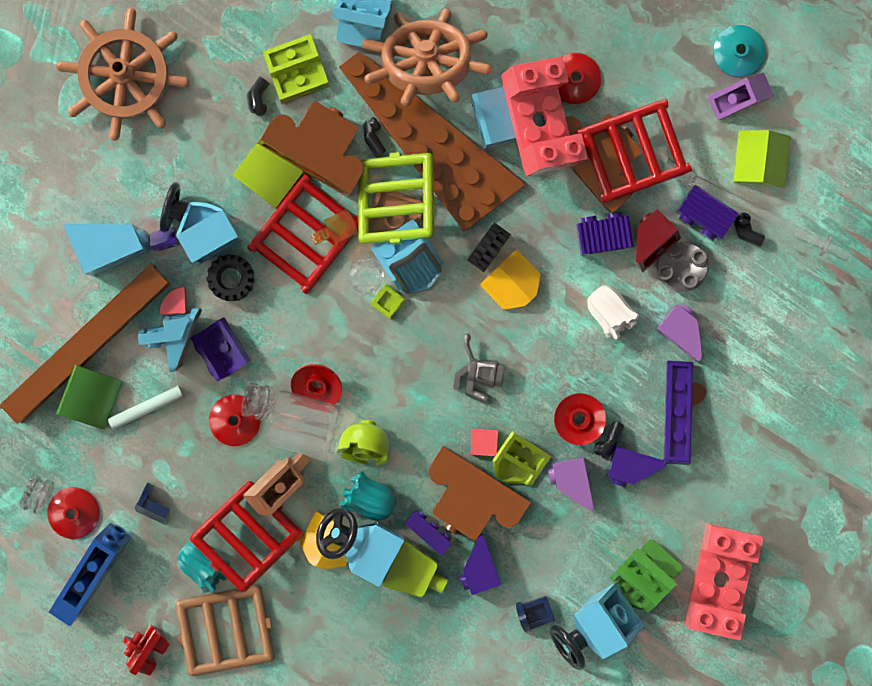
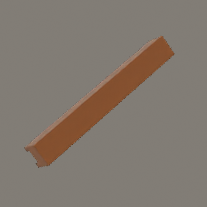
(85, 344)

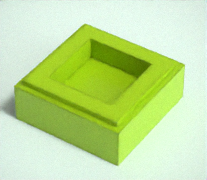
(387, 301)

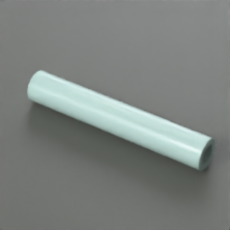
(145, 407)

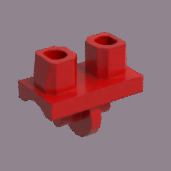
(141, 646)

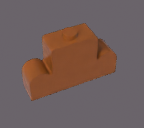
(316, 146)
(609, 159)
(472, 496)

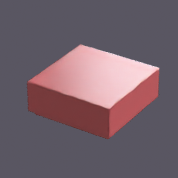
(484, 442)

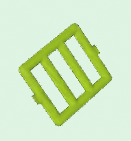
(425, 208)

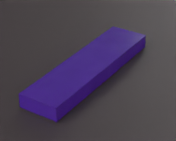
(678, 413)

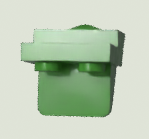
(647, 576)

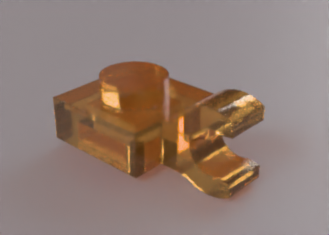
(338, 227)

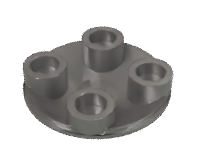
(683, 267)

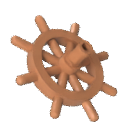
(426, 57)
(122, 74)

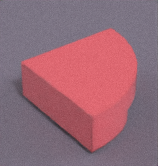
(174, 302)

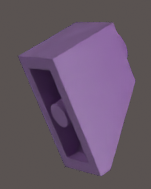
(740, 96)
(682, 330)
(572, 480)

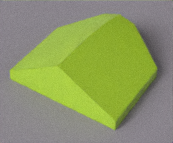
(519, 461)

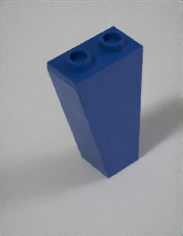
(90, 573)

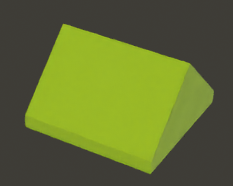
(761, 158)

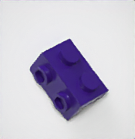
(220, 349)

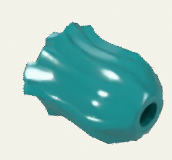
(369, 498)
(197, 567)

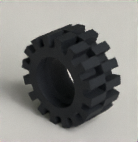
(489, 247)
(241, 289)

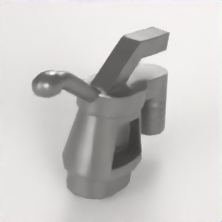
(481, 371)

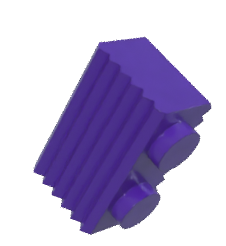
(706, 213)
(604, 234)

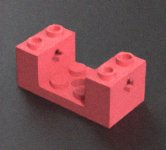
(533, 90)
(718, 608)

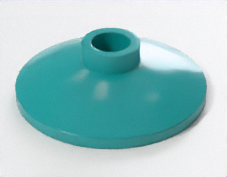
(730, 60)

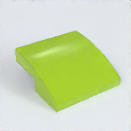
(296, 68)
(267, 175)

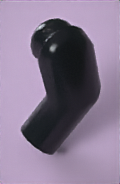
(254, 97)
(371, 138)
(745, 232)
(612, 439)

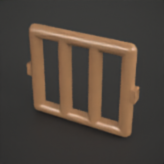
(217, 663)

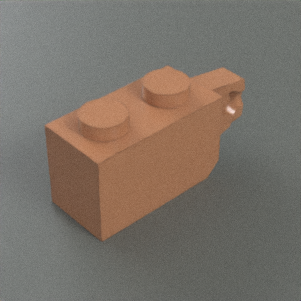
(277, 484)

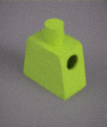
(413, 572)

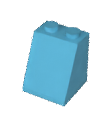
(495, 119)
(106, 245)

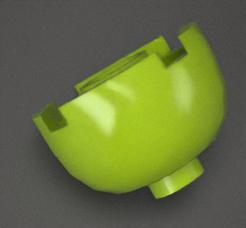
(363, 443)

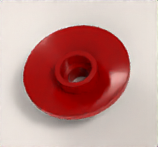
(590, 81)
(327, 390)
(593, 422)
(223, 430)
(86, 513)

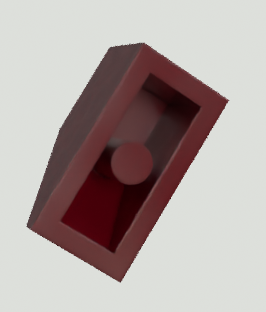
(654, 238)

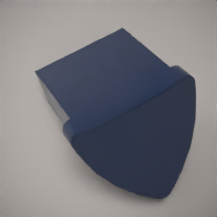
(149, 508)
(534, 613)

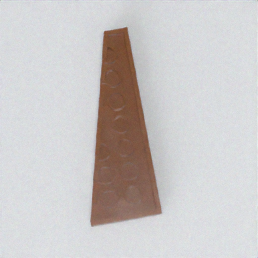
(464, 174)

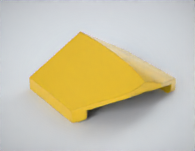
(513, 282)
(309, 546)

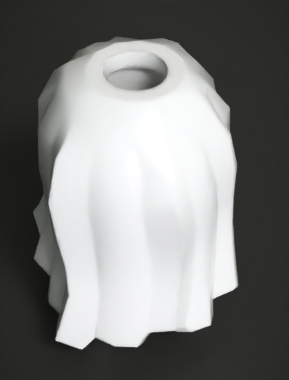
(611, 311)

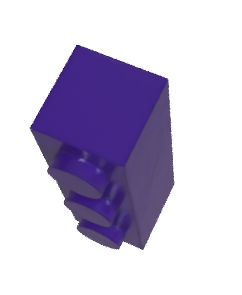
(428, 532)

